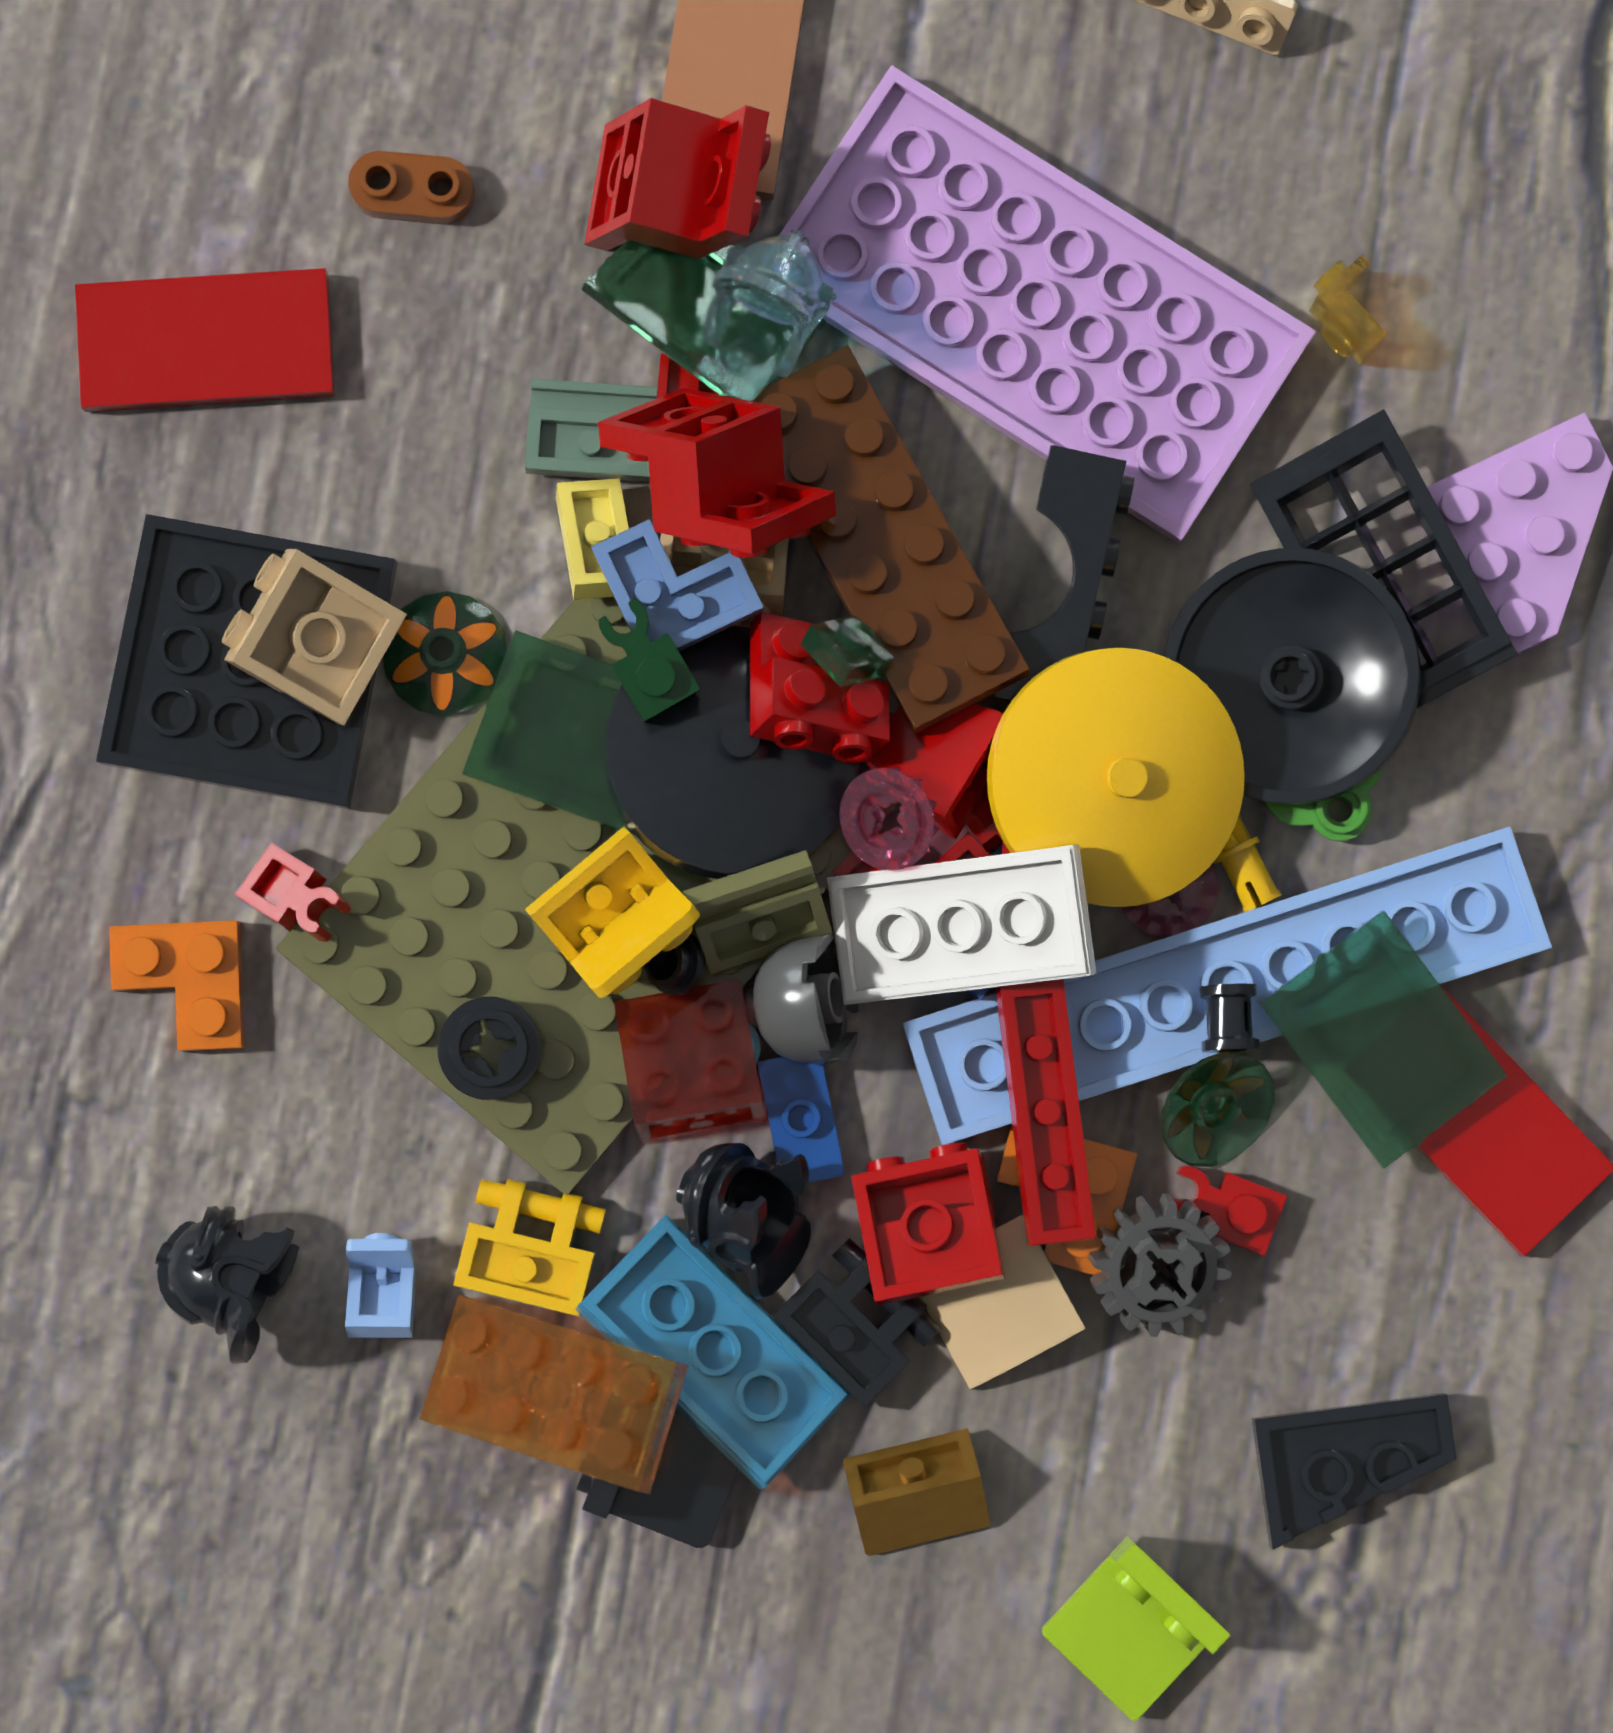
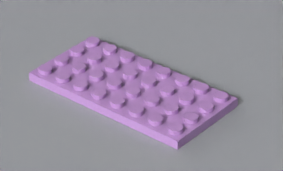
(1041, 301)

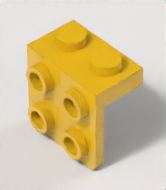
(614, 914)

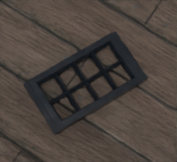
(1341, 454)

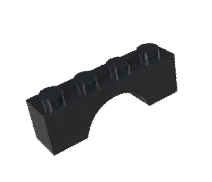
(1081, 498)

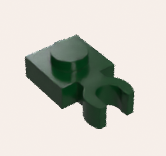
(652, 670)

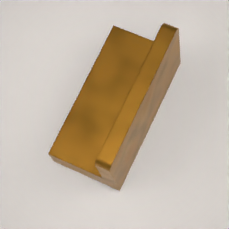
(917, 1492)

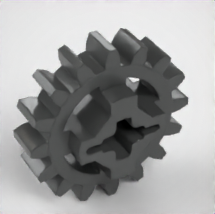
(1182, 1247)

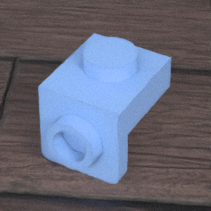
(380, 1287)

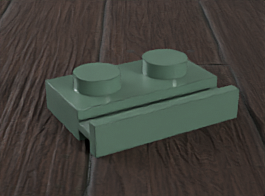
(566, 431)

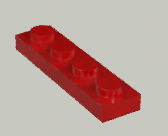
(1045, 1112)

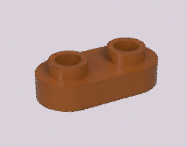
(409, 190)

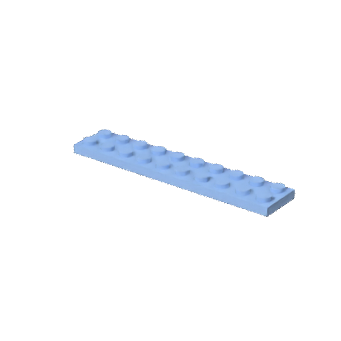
(1144, 1007)

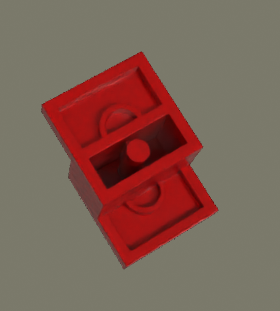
(678, 179)
(717, 471)

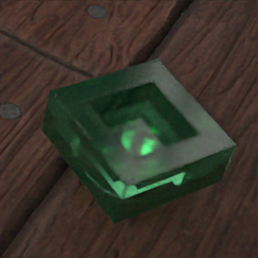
(847, 650)

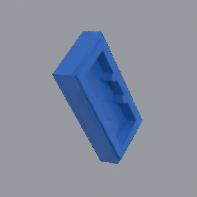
(801, 1115)

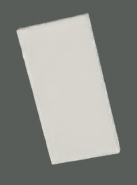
(962, 925)

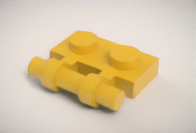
(524, 1266)

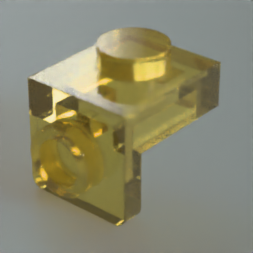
(1344, 321)

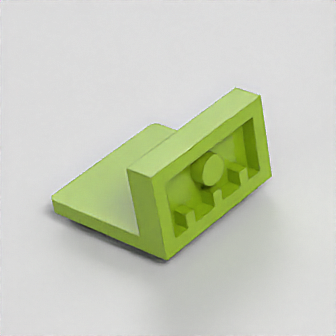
(1132, 1629)

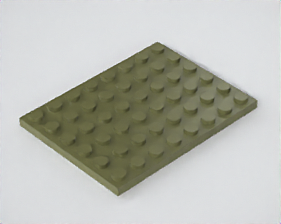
(447, 923)

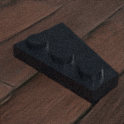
(1342, 1456)

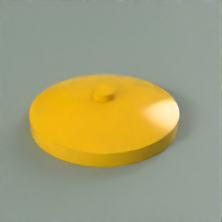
(1124, 763)

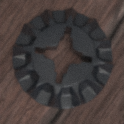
(463, 1031)

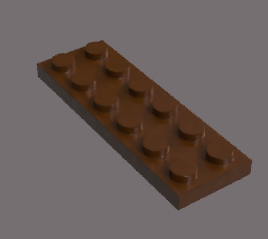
(891, 545)

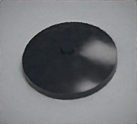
(1306, 666)
(708, 789)

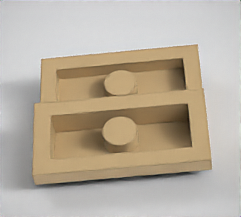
(1007, 1319)

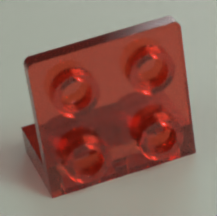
(689, 1061)

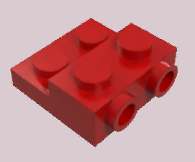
(802, 705)
(928, 1223)

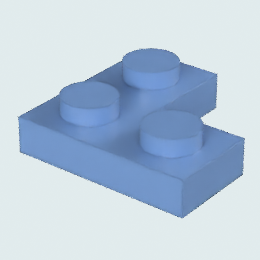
(682, 606)

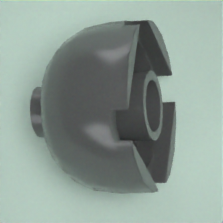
(801, 1003)

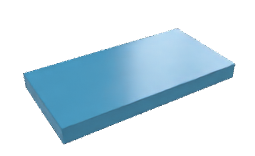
(745, 1375)

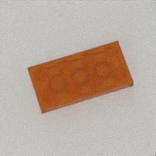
(554, 1393)

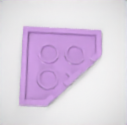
(1528, 523)

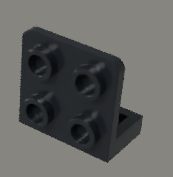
(685, 1493)

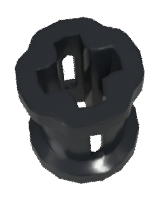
(1229, 1018)

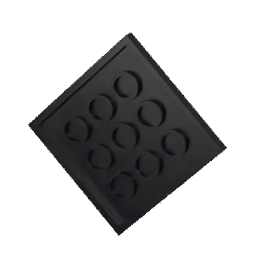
(191, 712)

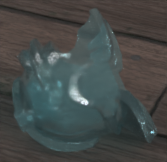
(777, 281)

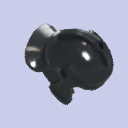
(747, 1213)
(222, 1279)

